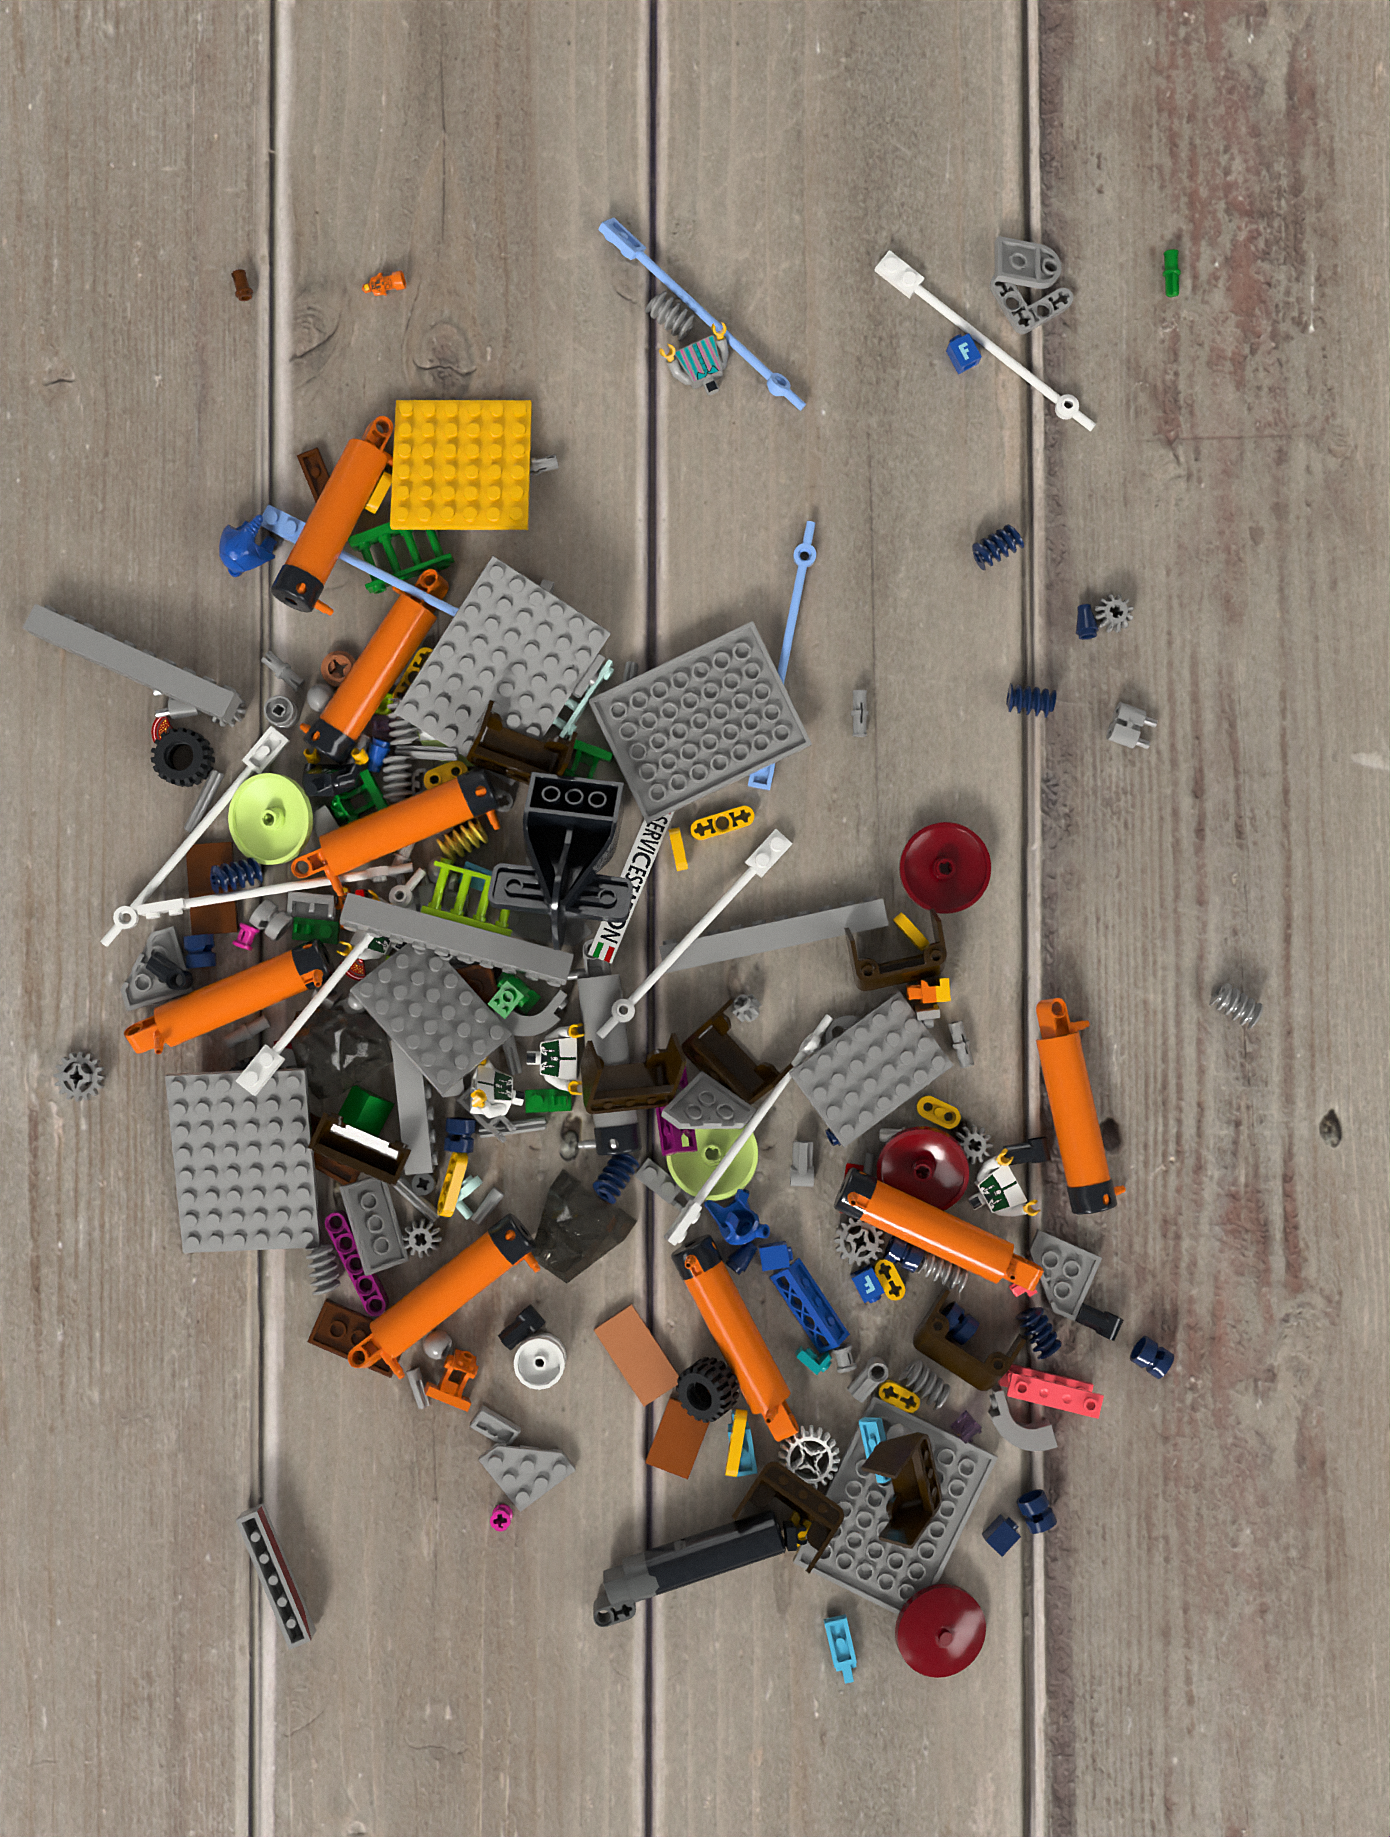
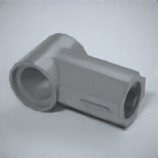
(802, 1170)
(867, 1380)

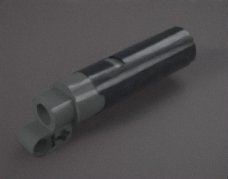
(686, 1563)

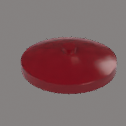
(945, 867)
(925, 1165)
(940, 1630)

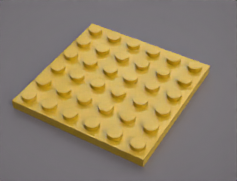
(461, 465)

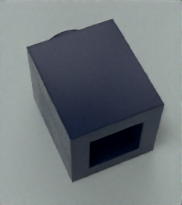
(1001, 1534)

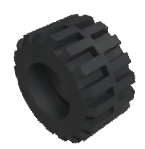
(164, 757)
(697, 1399)

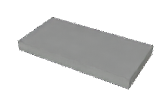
(374, 1224)

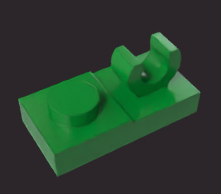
(309, 929)
(547, 1100)

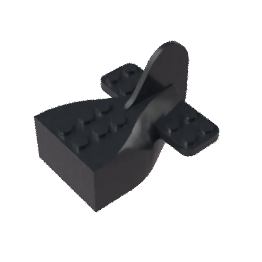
(569, 838)

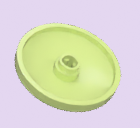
(270, 818)
(694, 1168)

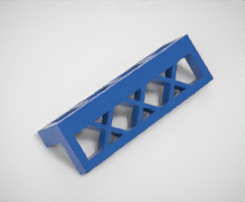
(813, 1305)

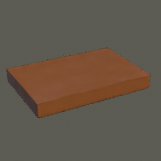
(676, 1440)

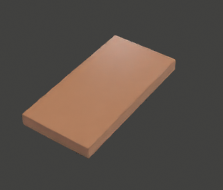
(637, 1355)

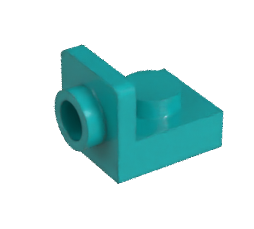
(809, 1358)

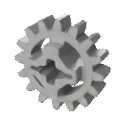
(77, 1085)
(855, 1250)

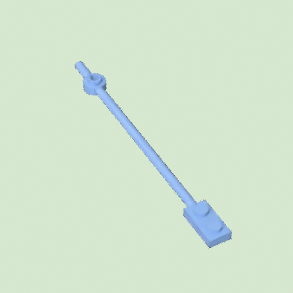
(633, 248)
(290, 529)
(763, 778)

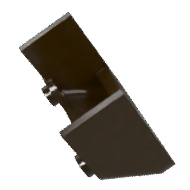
(515, 753)
(873, 976)
(726, 1062)
(634, 1084)
(359, 1149)
(931, 1342)
(915, 1485)
(801, 1497)

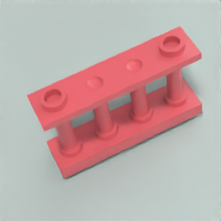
(1052, 1390)

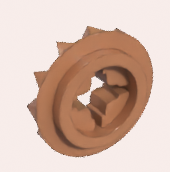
(329, 666)

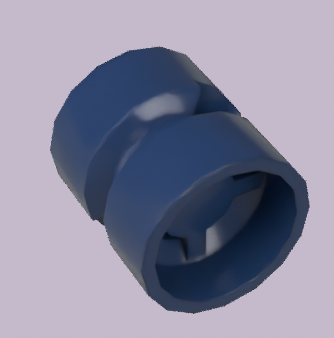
(199, 951)
(459, 1126)
(903, 1252)
(961, 1325)
(1155, 1359)
(1038, 1514)

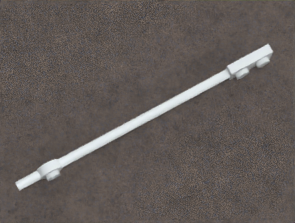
(910, 281)
(258, 761)
(759, 864)
(176, 906)
(269, 1058)
(691, 1211)

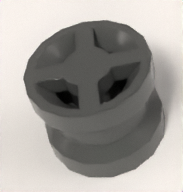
(428, 1180)

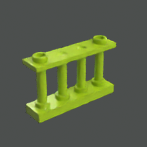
(456, 913)

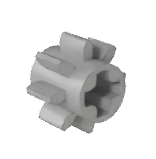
(746, 1007)

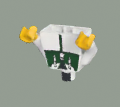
(377, 947)
(559, 1058)
(492, 1091)
(1000, 1189)

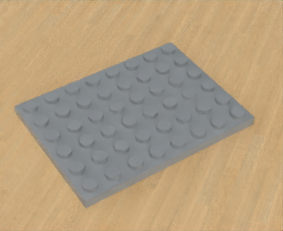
(505, 647)
(700, 722)
(243, 1162)
(884, 1570)

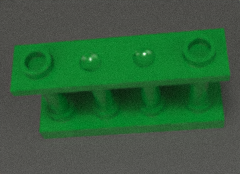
(383, 535)

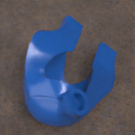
(239, 548)
(737, 1221)

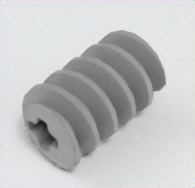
(670, 315)
(403, 728)
(396, 778)
(1238, 1004)
(323, 1269)
(943, 1269)
(927, 1383)

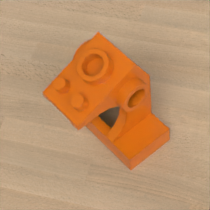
(450, 1391)

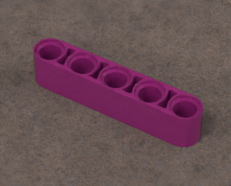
(356, 1274)

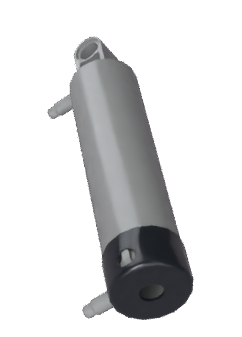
(598, 991)

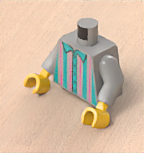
(700, 362)

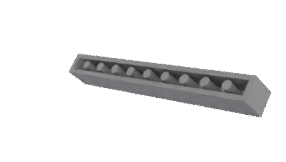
(132, 663)
(778, 934)
(455, 939)

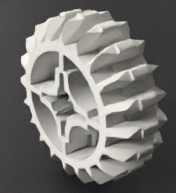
(814, 1451)

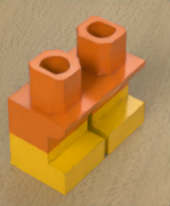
(930, 994)

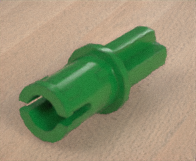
(1171, 273)

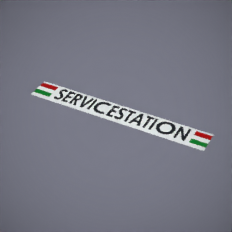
(636, 870)

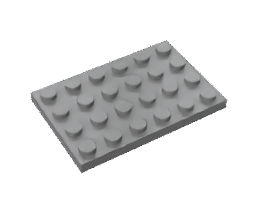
(431, 1014)
(871, 1069)

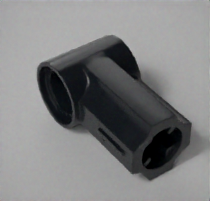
(168, 972)
(1034, 1151)
(526, 1323)
(1103, 1323)

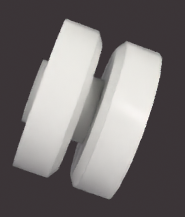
(547, 1372)

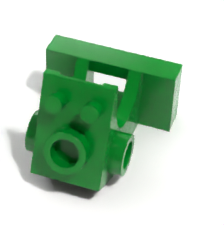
(590, 756)
(343, 808)
(513, 993)

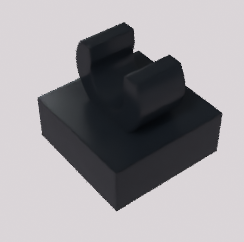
(791, 1535)

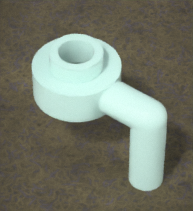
(469, 1186)

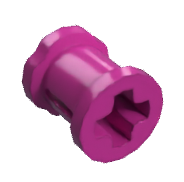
(245, 936)
(496, 1522)

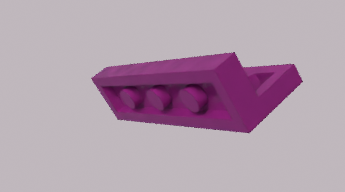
(670, 1135)

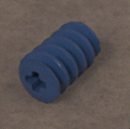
(995, 545)
(1030, 700)
(235, 873)
(613, 1175)
(1040, 1330)

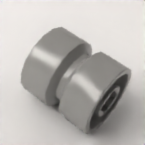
(281, 712)
(270, 919)

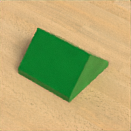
(365, 1110)

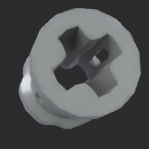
(844, 1358)

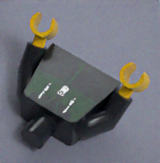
(331, 778)

